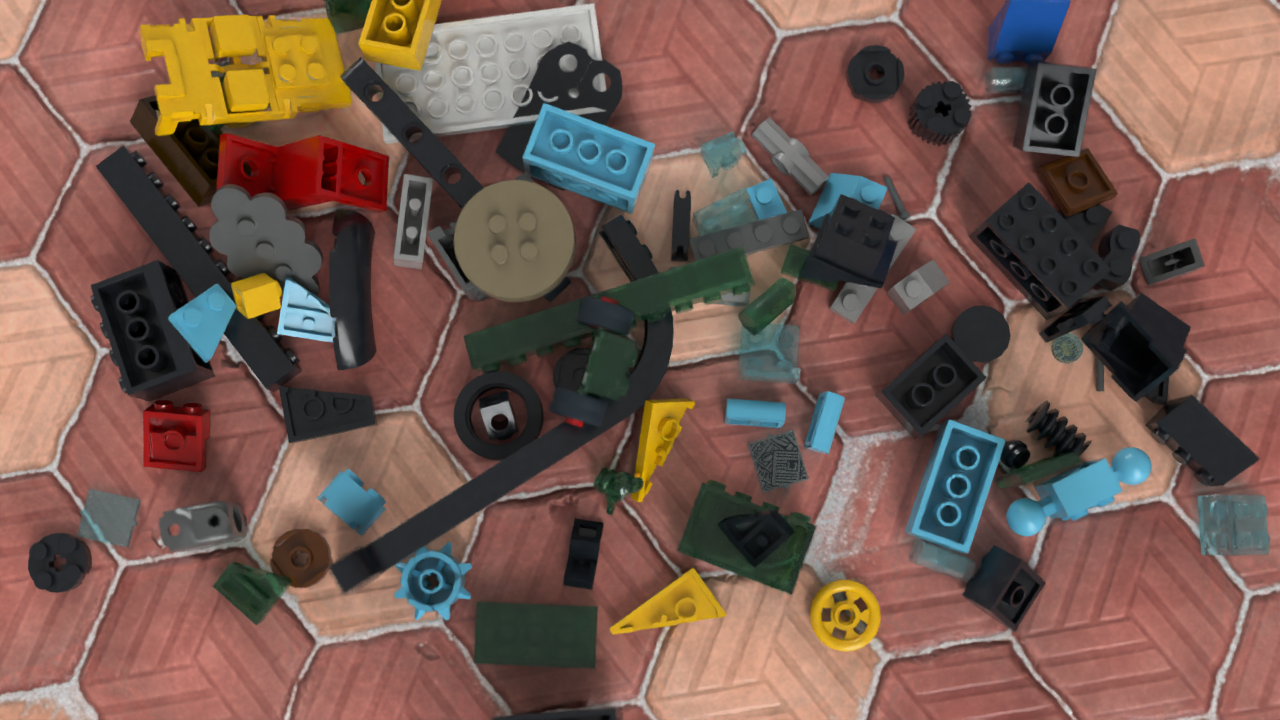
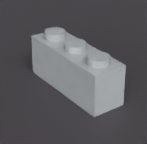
(412, 221)

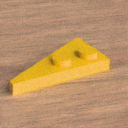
(657, 435)
(678, 603)

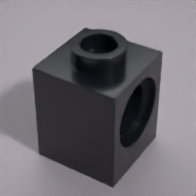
(498, 404)

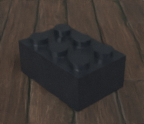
(1054, 108)
(931, 386)

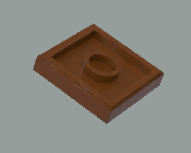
(1077, 182)

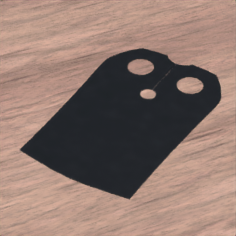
(556, 83)

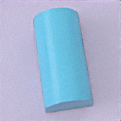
(755, 413)
(824, 422)

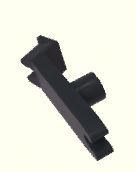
(681, 227)

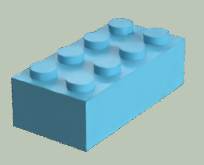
(955, 486)

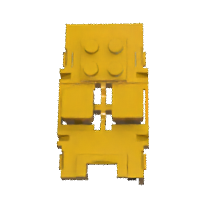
(297, 57)

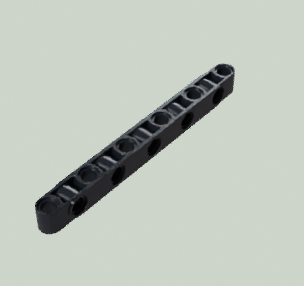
(428, 150)

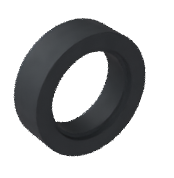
(479, 386)

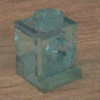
(722, 152)

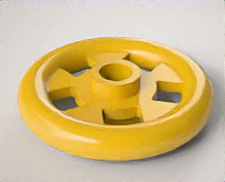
(824, 629)

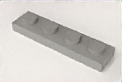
(854, 296)

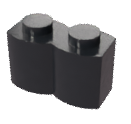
(1116, 251)

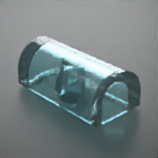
(1005, 80)
(941, 560)

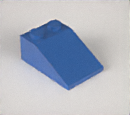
(1025, 30)

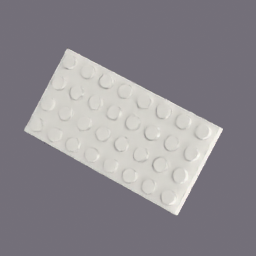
(484, 66)

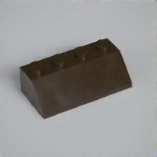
(188, 153)

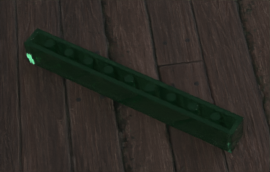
(646, 297)

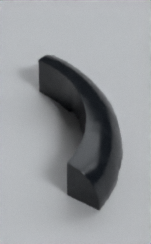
(352, 289)

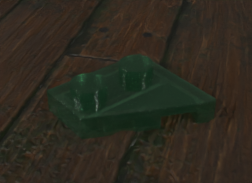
(251, 589)

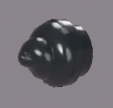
(1015, 454)

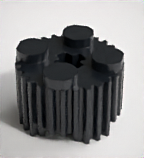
(946, 100)

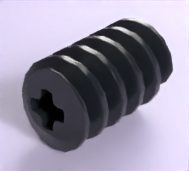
(1056, 431)

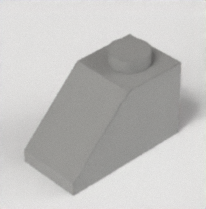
(918, 287)

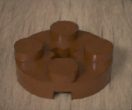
(306, 542)

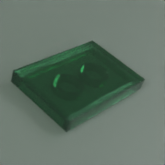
(1038, 470)

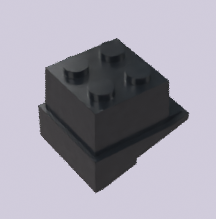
(852, 245)
(1139, 344)

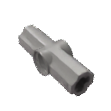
(790, 156)

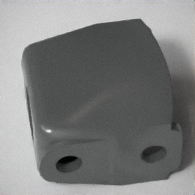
(203, 526)

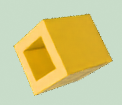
(257, 295)

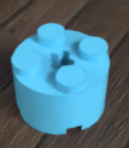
(352, 502)

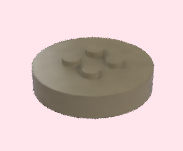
(515, 241)

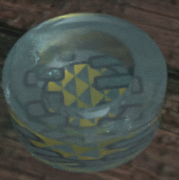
(1067, 348)

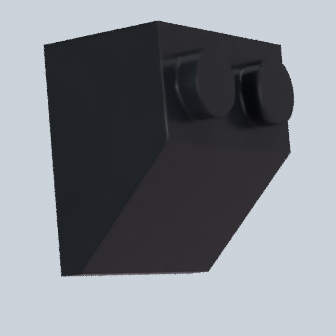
(1004, 587)

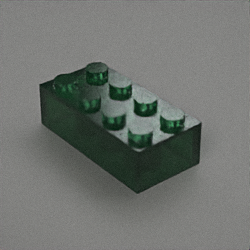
(536, 634)

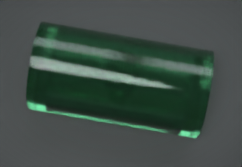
(768, 306)

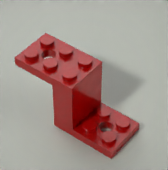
(306, 171)

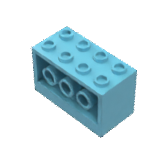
(588, 158)

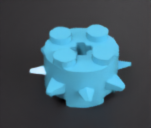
(417, 586)

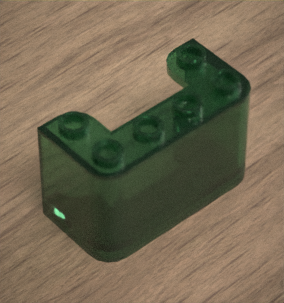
(709, 543)

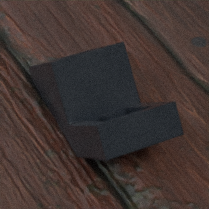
(583, 554)

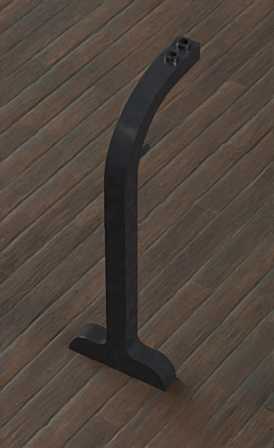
(374, 559)

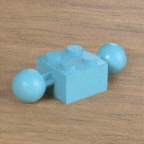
(1077, 489)

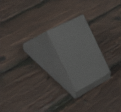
(1172, 262)

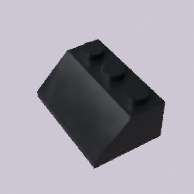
(1200, 441)

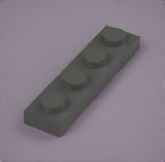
(753, 236)

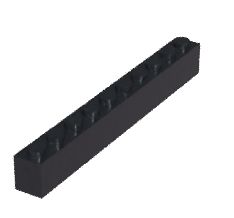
(195, 263)

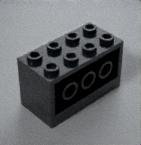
(1039, 252)
(143, 341)

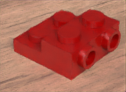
(175, 436)

